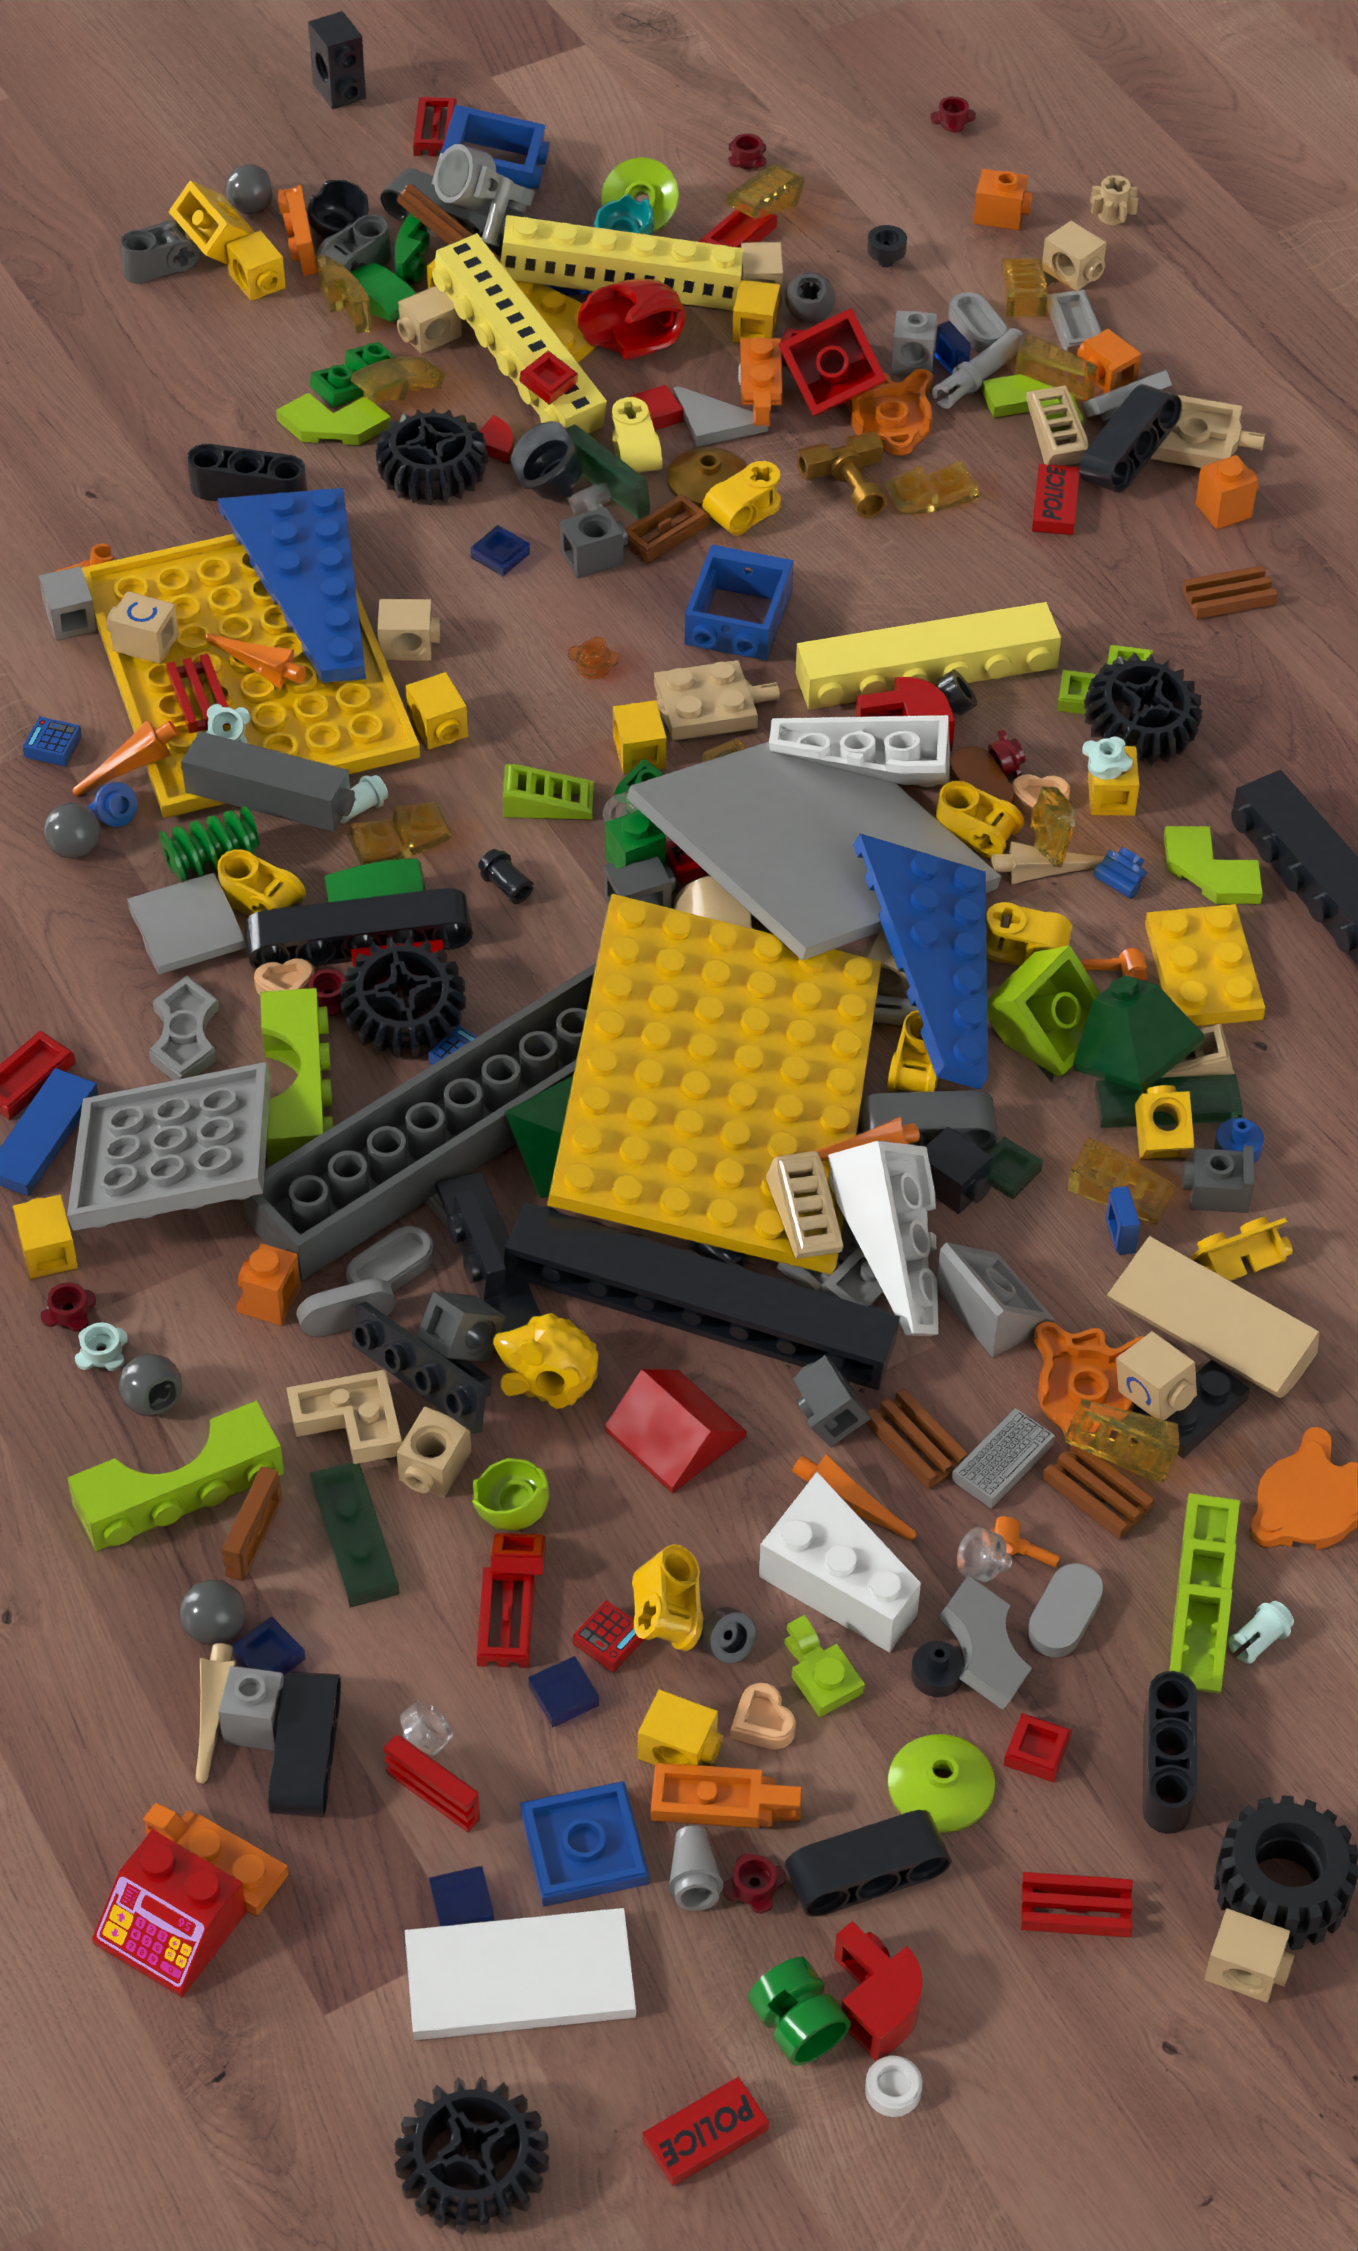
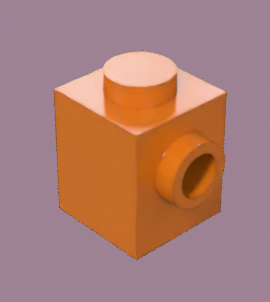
(1002, 199)
(1226, 491)

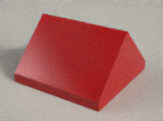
(672, 1426)

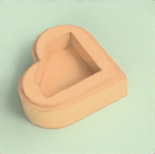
(1028, 788)
(285, 976)
(762, 1719)

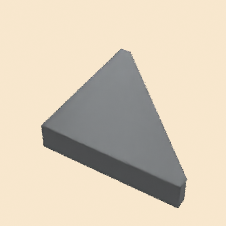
(714, 420)

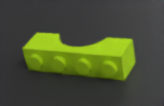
(292, 1035)
(124, 1502)

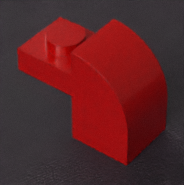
(910, 698)
(888, 1993)

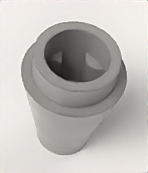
(694, 1870)

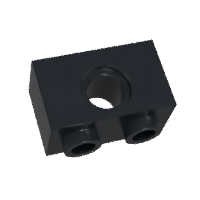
(337, 59)

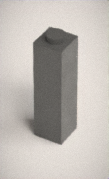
(267, 781)

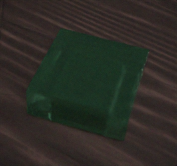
(1012, 1167)

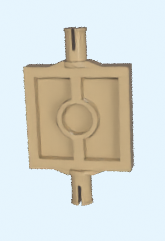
(1206, 434)
(709, 699)

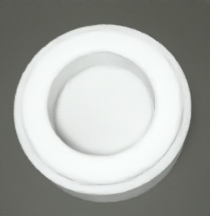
(893, 2086)

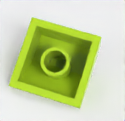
(1044, 1008)

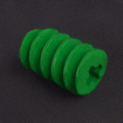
(208, 845)

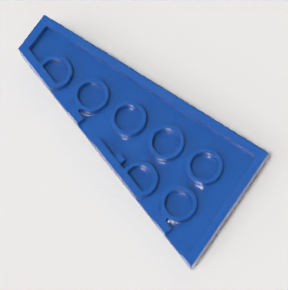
(306, 565)
(938, 938)

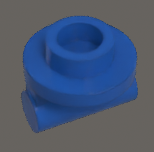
(114, 804)
(1121, 871)

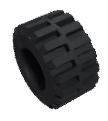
(1293, 1834)

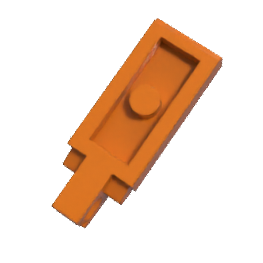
(294, 212)
(761, 376)
(721, 1797)
(257, 1870)

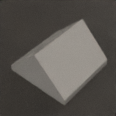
(988, 1297)

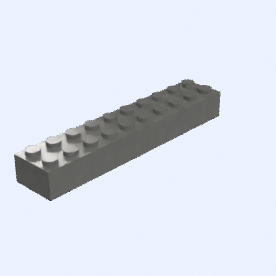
(417, 1134)

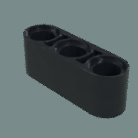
(1130, 438)
(240, 472)
(304, 1744)
(1163, 1772)
(867, 1863)

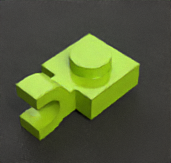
(821, 1675)

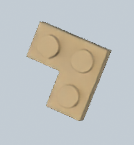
(351, 1402)

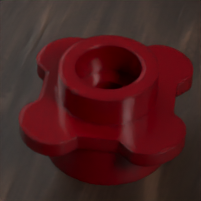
(953, 114)
(747, 152)
(1007, 754)
(328, 989)
(68, 1296)
(758, 1868)

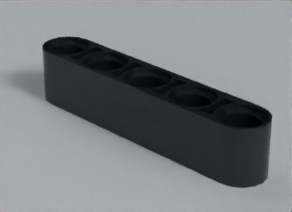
(330, 930)

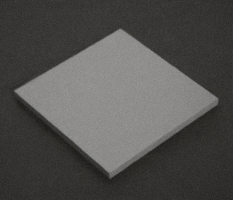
(785, 835)

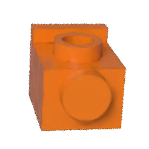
(1115, 360)
(269, 1284)

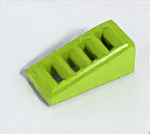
(524, 782)

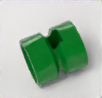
(804, 2018)

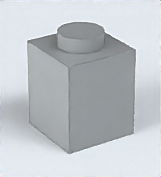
(68, 603)

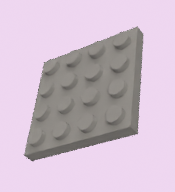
(170, 1146)

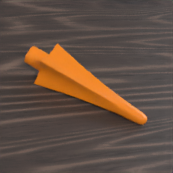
(270, 662)
(139, 750)
(889, 1132)
(853, 1494)

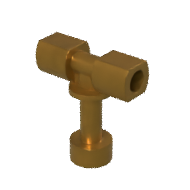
(846, 465)

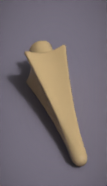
(1028, 863)
(212, 1684)

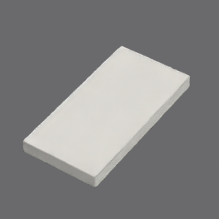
(519, 1974)

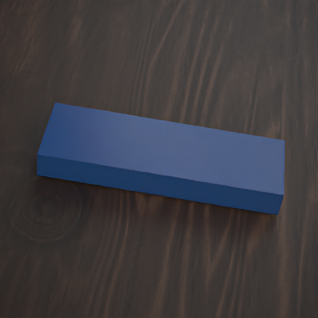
(43, 1130)

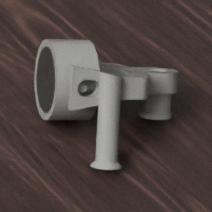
(470, 178)

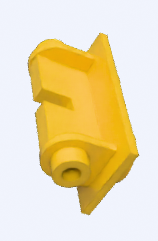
(1257, 1242)

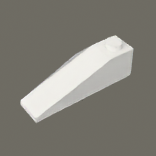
(883, 747)
(886, 1201)

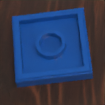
(584, 1843)

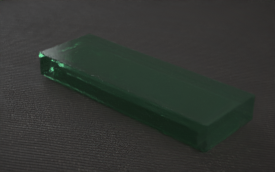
(602, 466)
(1211, 1098)
(354, 1534)

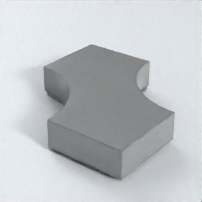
(185, 1014)
(989, 1658)

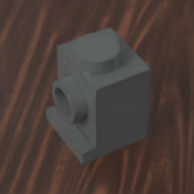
(641, 881)
(1220, 1179)
(829, 1401)

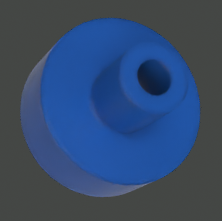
(1239, 1132)

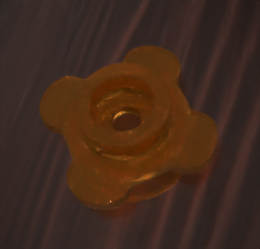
(593, 658)

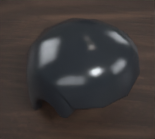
(336, 207)

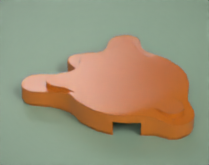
(895, 412)
(1077, 1369)
(1306, 1497)

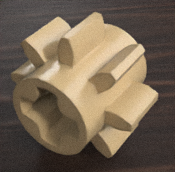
(1114, 200)

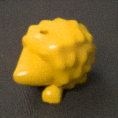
(548, 1360)

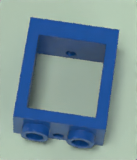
(502, 134)
(726, 570)

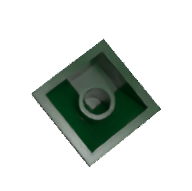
(1134, 1035)
(538, 1132)

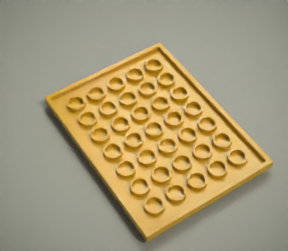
(219, 593)
(703, 1067)

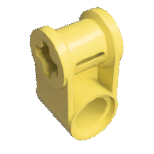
(635, 436)

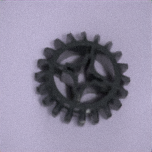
(431, 456)
(1125, 688)
(436, 984)
(434, 2181)

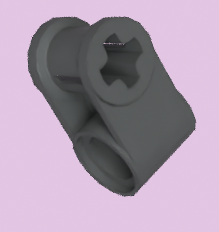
(359, 243)
(152, 252)

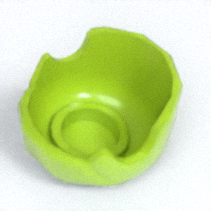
(511, 1494)

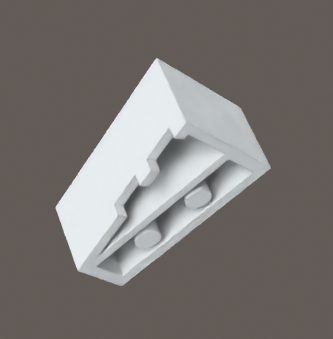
(840, 1567)

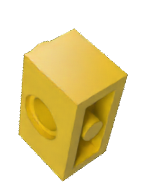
(209, 220)

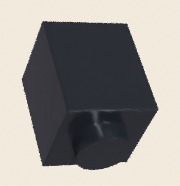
(958, 1170)

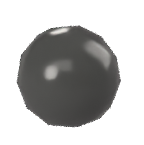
(249, 189)
(810, 297)
(72, 830)
(150, 1385)
(212, 1612)

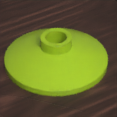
(647, 178)
(953, 1800)

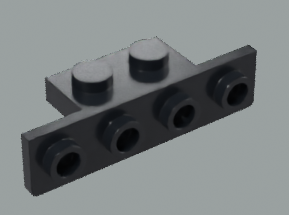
(482, 1240)
(447, 1383)

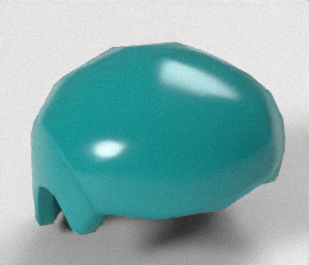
(626, 216)

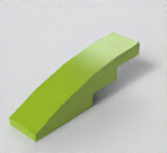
(1204, 1590)

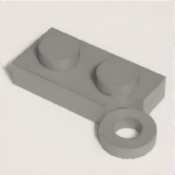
(1109, 403)

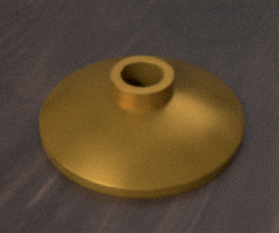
(701, 469)

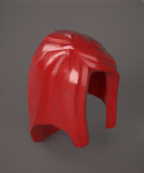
(632, 317)

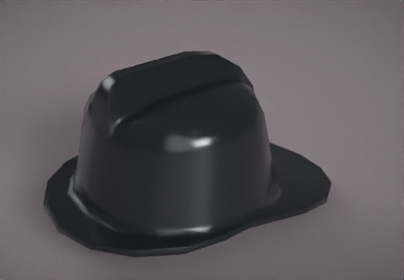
(547, 461)

